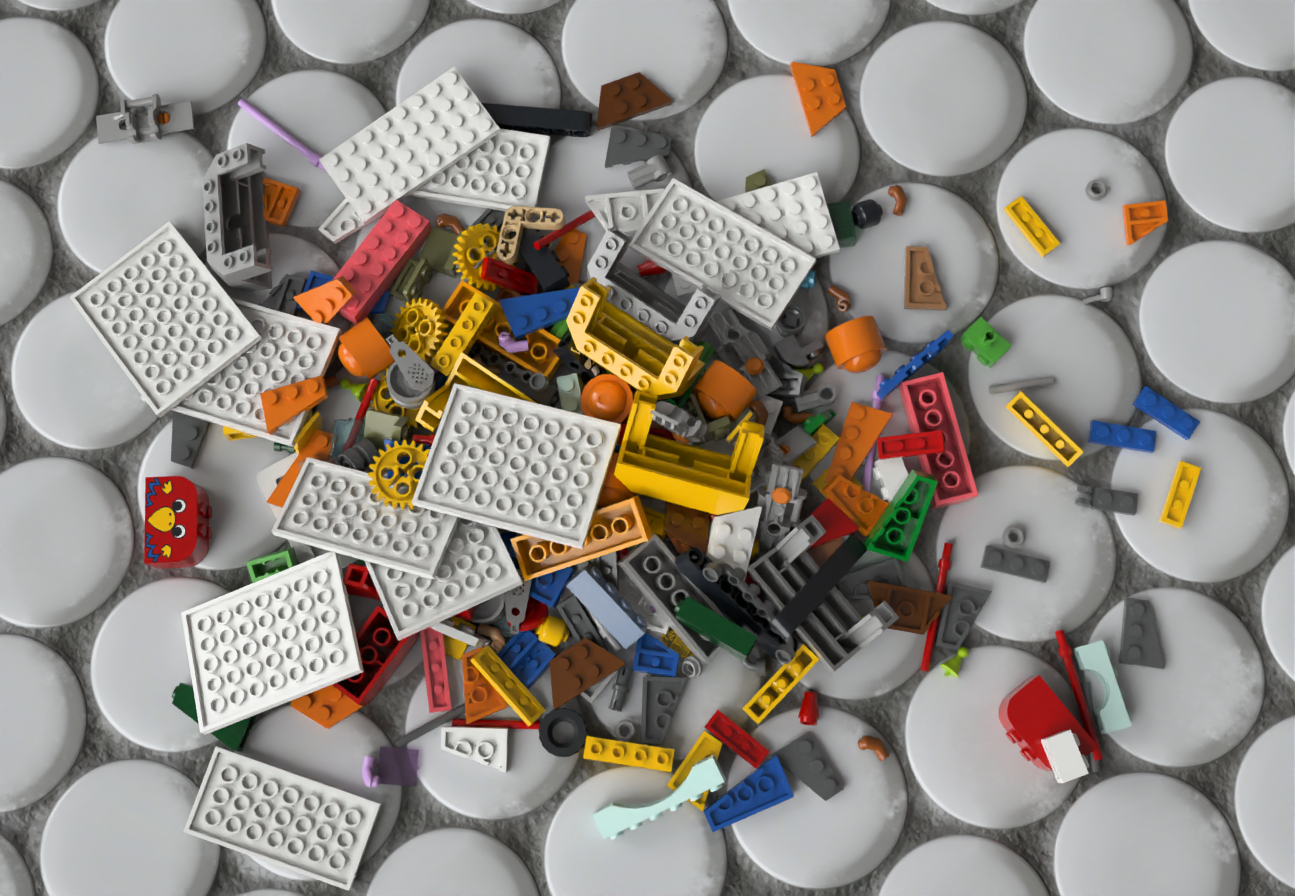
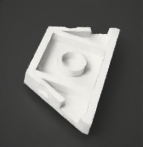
(623, 209)
(733, 537)
(462, 632)

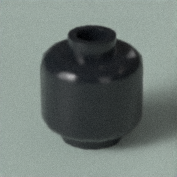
(866, 214)

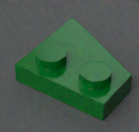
(813, 423)

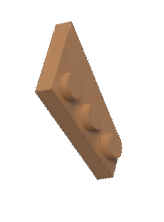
(920, 282)

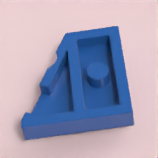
(655, 657)

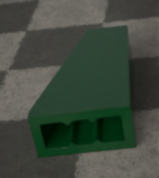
(716, 628)
(233, 735)

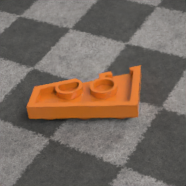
(327, 300)
(857, 504)

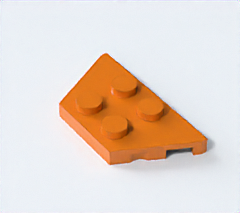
(818, 94)
(326, 706)

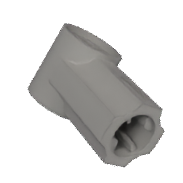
(654, 170)
(813, 398)

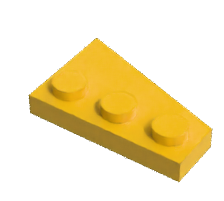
(703, 748)

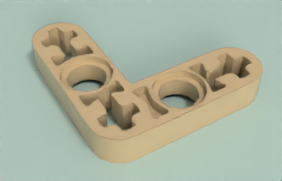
(518, 224)

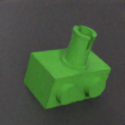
(985, 342)
(271, 564)

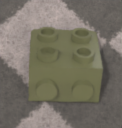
(439, 251)
(412, 280)
(385, 425)
(717, 429)

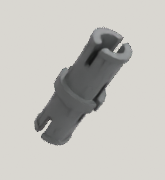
(620, 689)

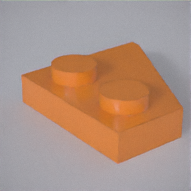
(279, 201)
(1143, 218)

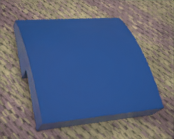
(526, 657)

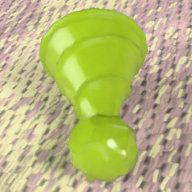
(817, 369)
(357, 389)
(953, 665)

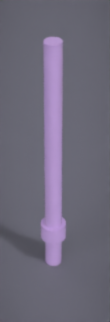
(314, 157)
(867, 472)

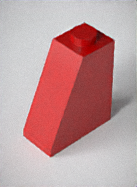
(834, 522)

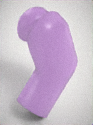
(511, 345)
(367, 772)

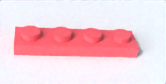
(435, 670)

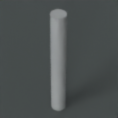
(1021, 385)

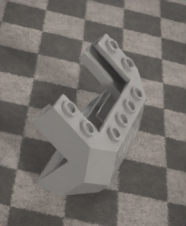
(235, 219)
(645, 300)
(834, 627)

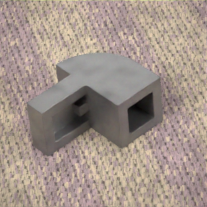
(793, 355)

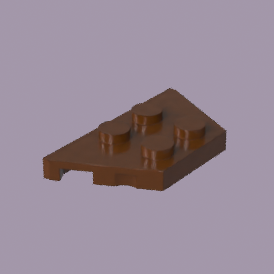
(628, 99)
(687, 525)
(913, 606)
(580, 669)

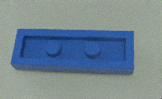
(1166, 413)
(1122, 436)

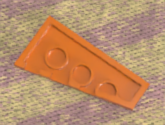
(857, 438)
(317, 448)

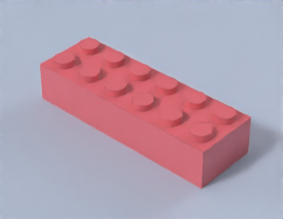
(382, 258)
(931, 409)

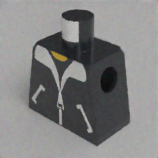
(574, 359)

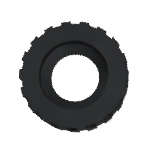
(546, 728)

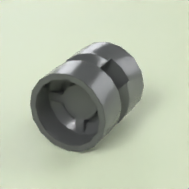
(791, 321)
(359, 455)

